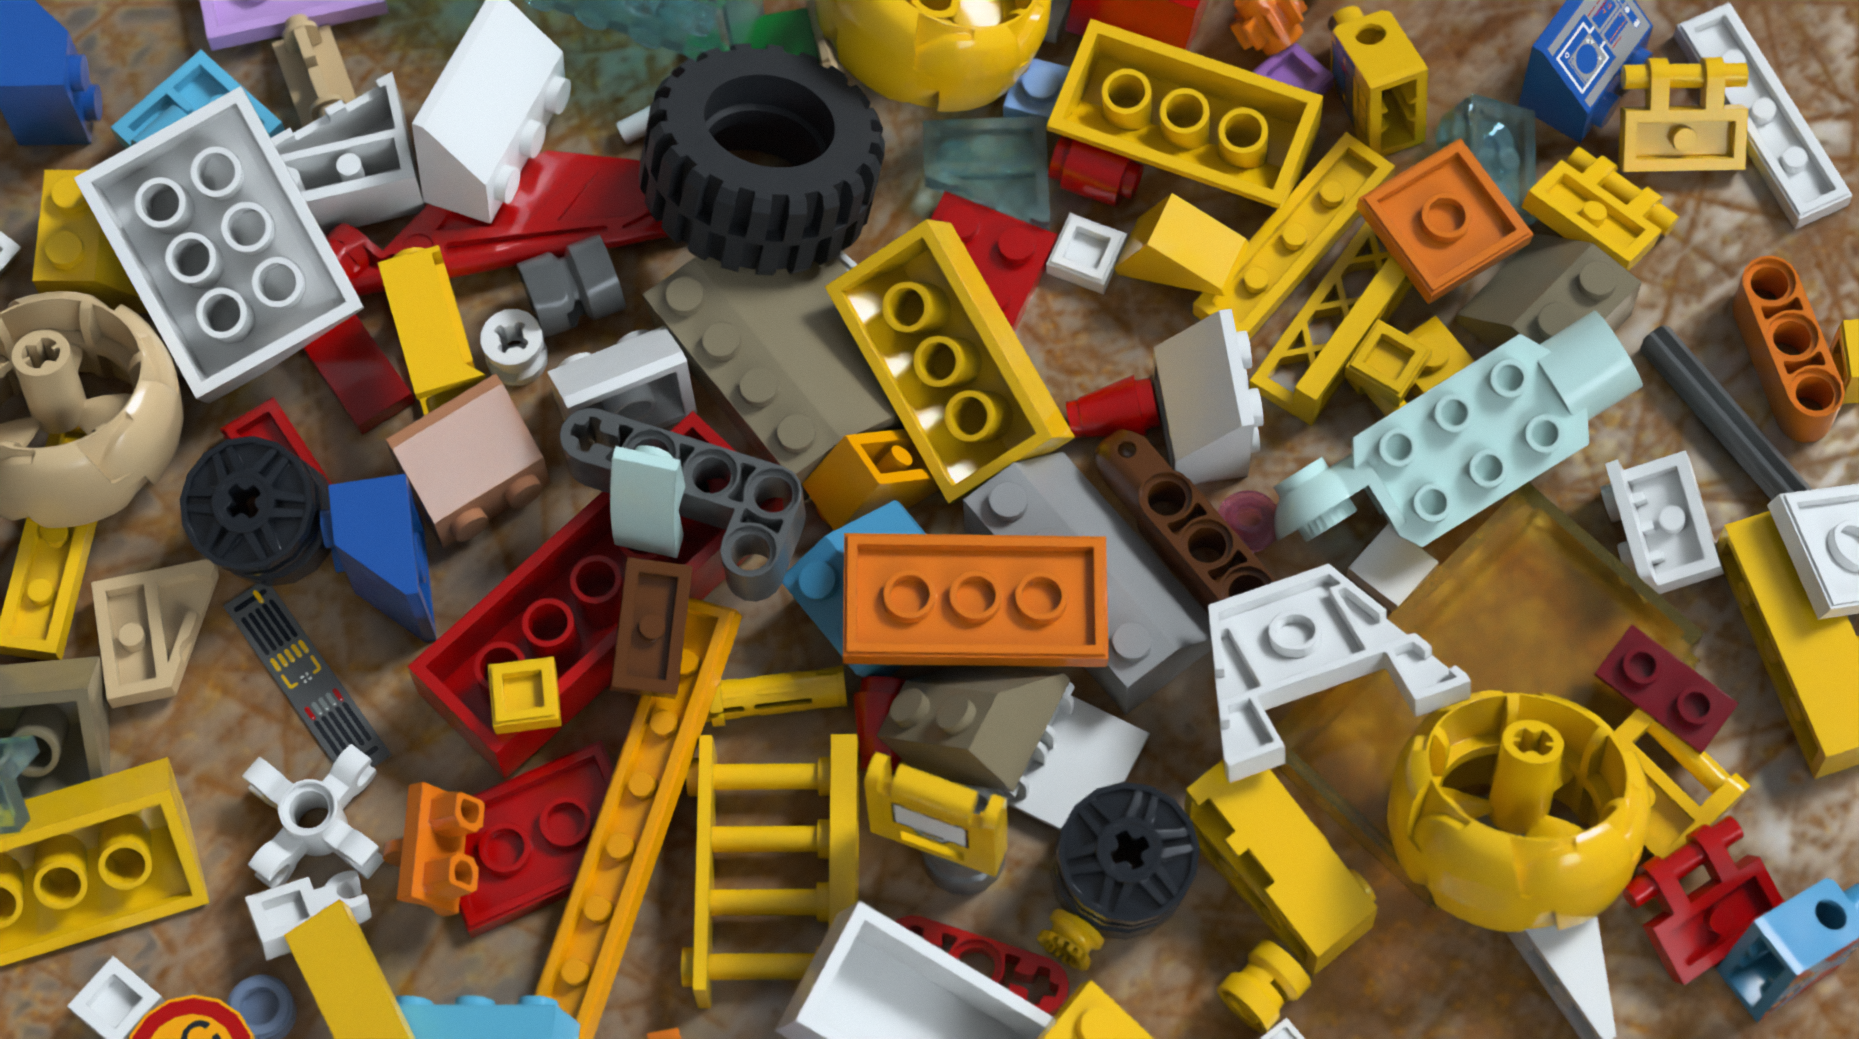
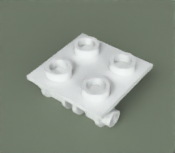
(1074, 757)

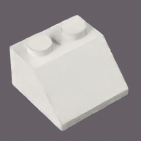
(636, 378)

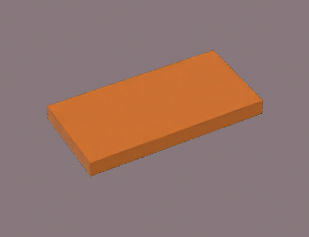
(975, 600)

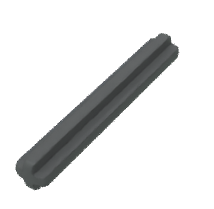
(1721, 413)

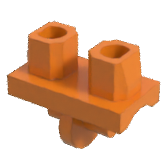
(433, 846)

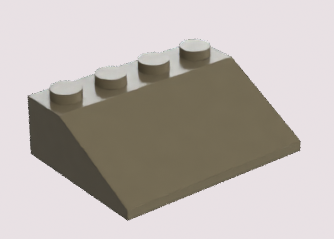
(773, 357)

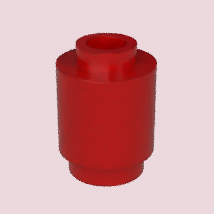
(1094, 172)

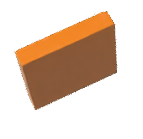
(1444, 220)

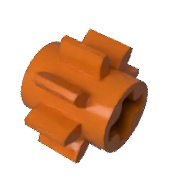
(1268, 24)

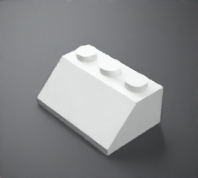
(488, 112)

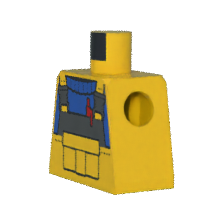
(1372, 57)

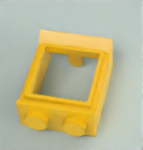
(429, 326)

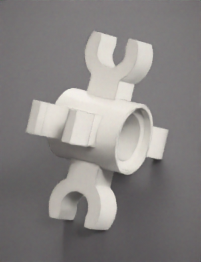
(346, 779)

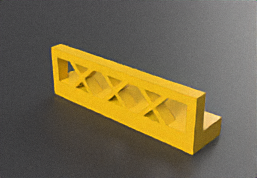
(1358, 315)

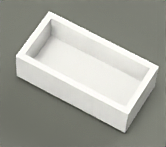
(894, 985)

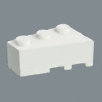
(355, 160)

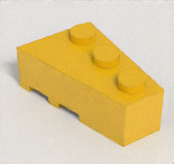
(1280, 864)

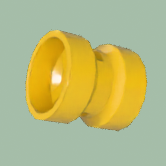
(1264, 986)

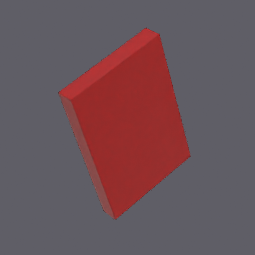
(534, 837)

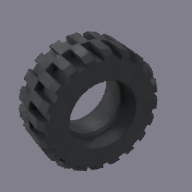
(749, 210)

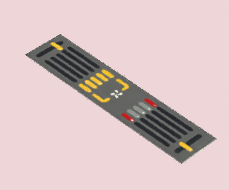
(303, 674)

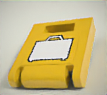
(935, 816)

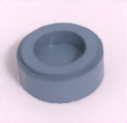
(265, 1006)

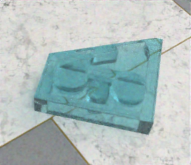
(991, 164)

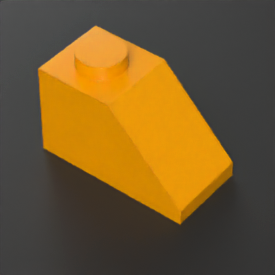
(867, 474)

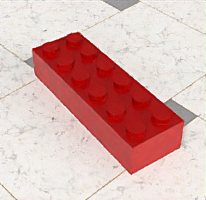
(559, 607)

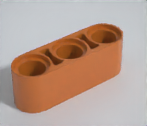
(1784, 375)

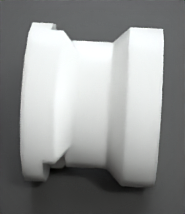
(519, 362)

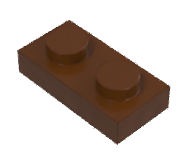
(651, 628)

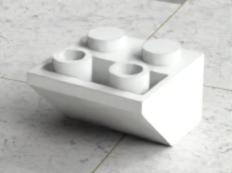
(1206, 400)

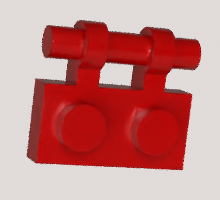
(1706, 923)

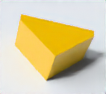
(1182, 248)

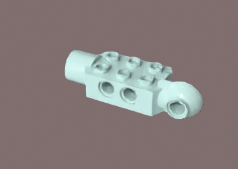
(1468, 436)

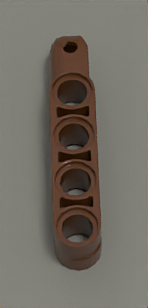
(1146, 479)

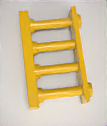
(831, 839)

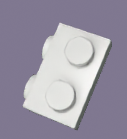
(1663, 522)

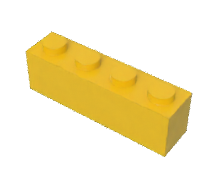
(1805, 657)

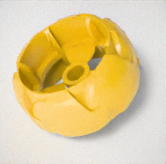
(936, 50)
(1528, 753)

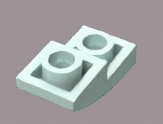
(646, 500)

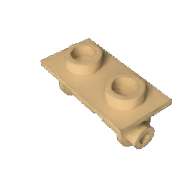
(312, 68)

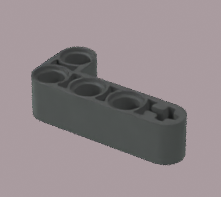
(732, 509)

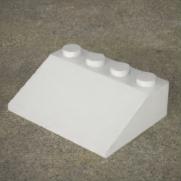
(220, 245)

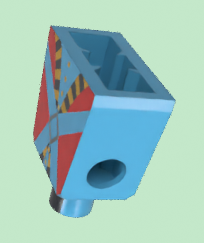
(1793, 947)

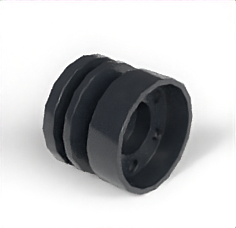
(285, 534)
(1112, 895)

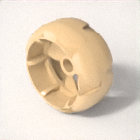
(128, 435)

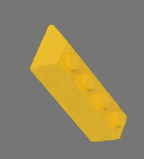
(1187, 114)
(948, 359)
(97, 862)

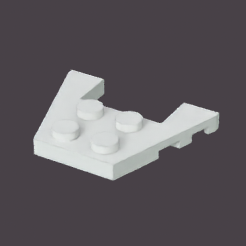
(1303, 640)

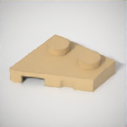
(150, 628)

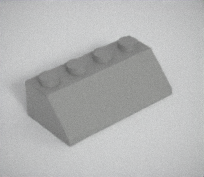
(1151, 617)

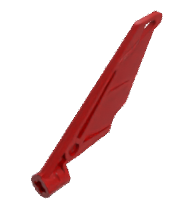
(556, 204)

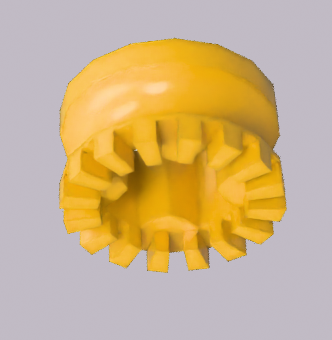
(1070, 938)

